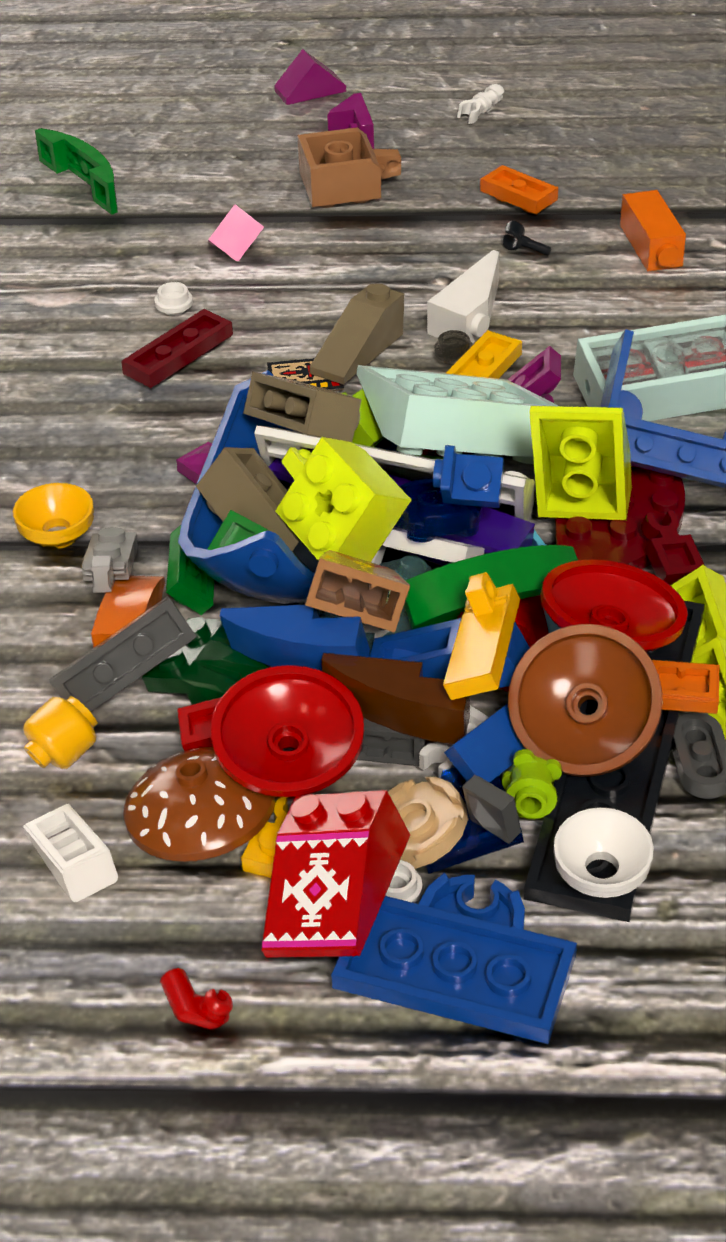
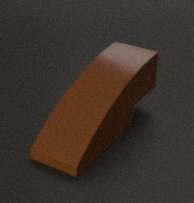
(400, 697)

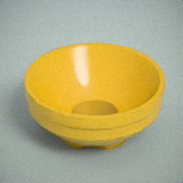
(52, 507)

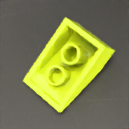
(581, 462)

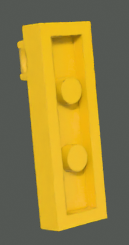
(482, 638)

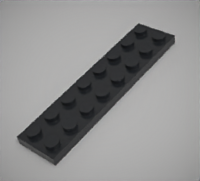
(628, 789)

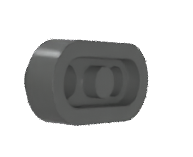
(700, 755)

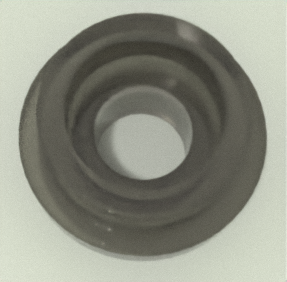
(452, 346)

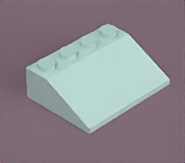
(449, 409)

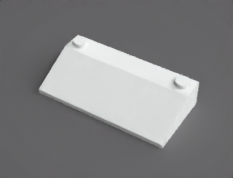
(515, 491)

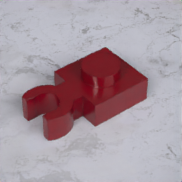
(669, 552)

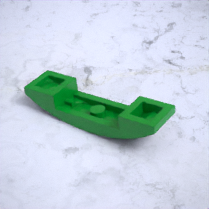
(67, 152)
(441, 594)

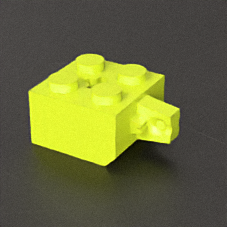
(340, 499)

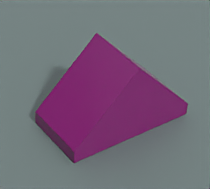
(307, 80)

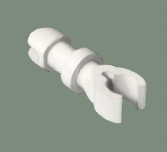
(481, 102)

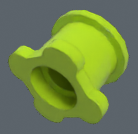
(532, 784)

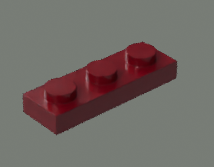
(177, 348)

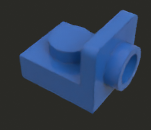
(469, 478)

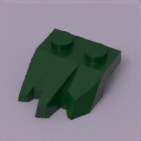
(203, 666)

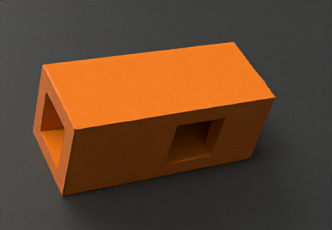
(652, 230)

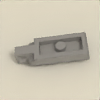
(109, 558)

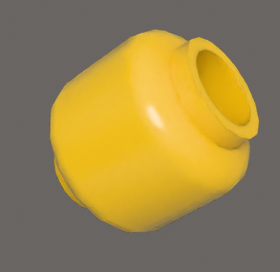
(59, 732)

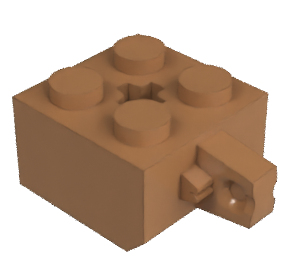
(344, 167)

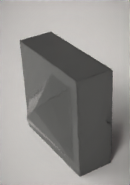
(492, 808)

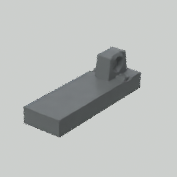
(124, 656)

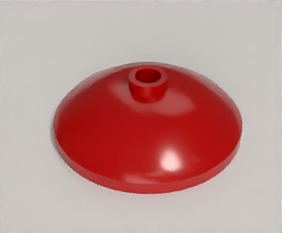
(616, 598)
(285, 710)

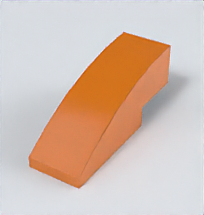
(126, 603)

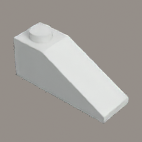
(466, 301)

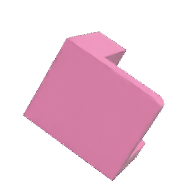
(236, 233)

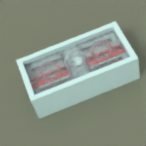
(668, 368)

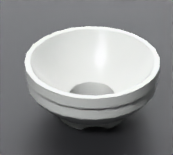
(603, 836)

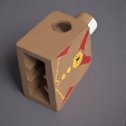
(358, 589)

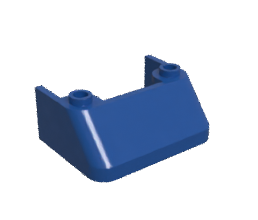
(657, 445)

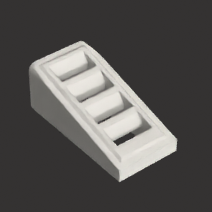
(75, 856)

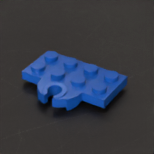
(463, 960)

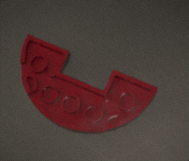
(624, 539)

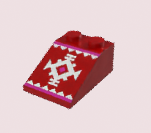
(331, 873)

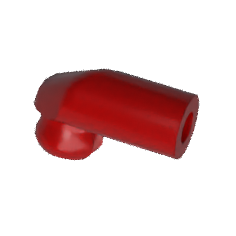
(188, 1007)

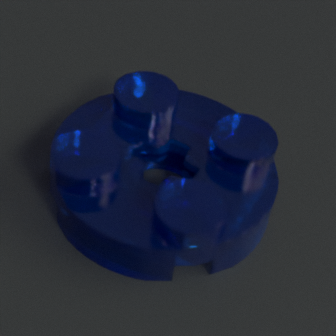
(430, 517)

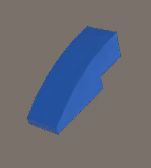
(292, 635)
(434, 648)

